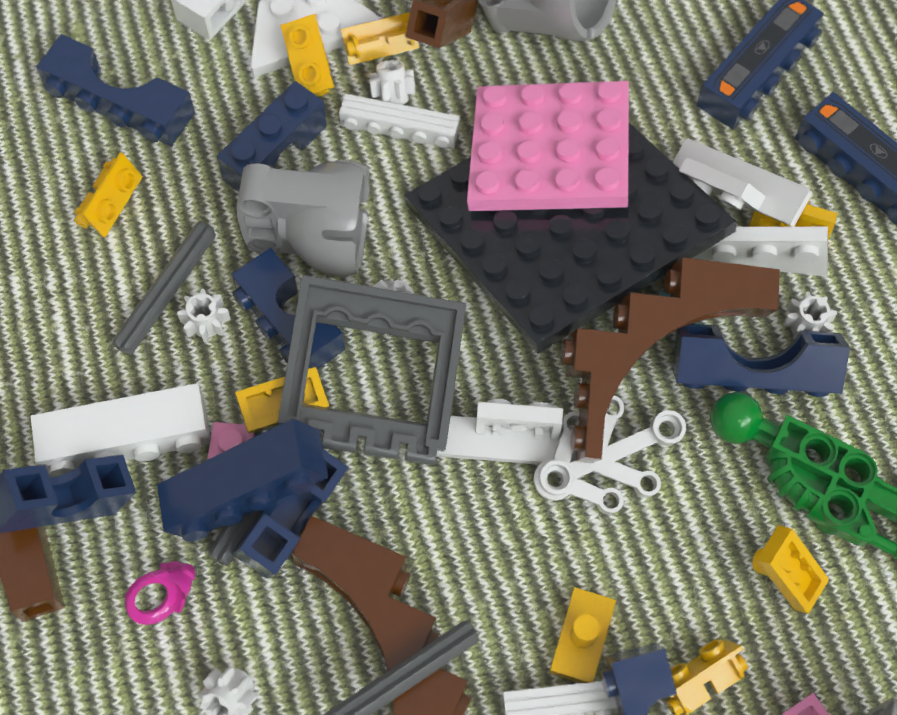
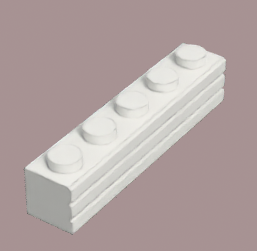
(399, 121)
(560, 700)

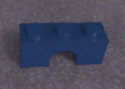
(291, 118)
(264, 288)
(90, 491)
(277, 529)
(638, 678)

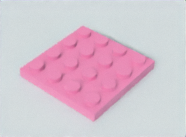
(550, 147)

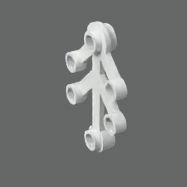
(606, 466)

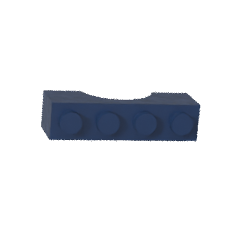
(154, 109)
(810, 364)

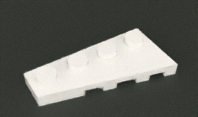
(783, 248)

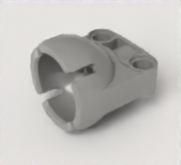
(562, 18)
(307, 213)

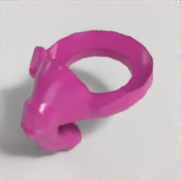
(176, 578)

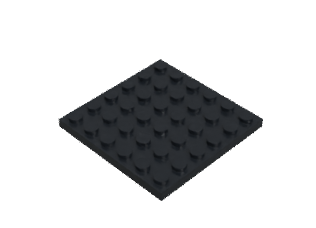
(572, 265)

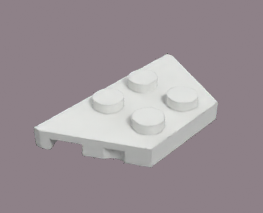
(269, 46)

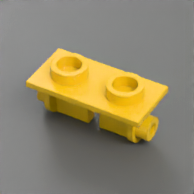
(377, 39)
(307, 55)
(112, 193)
(714, 664)

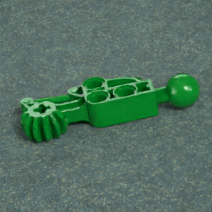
(809, 484)

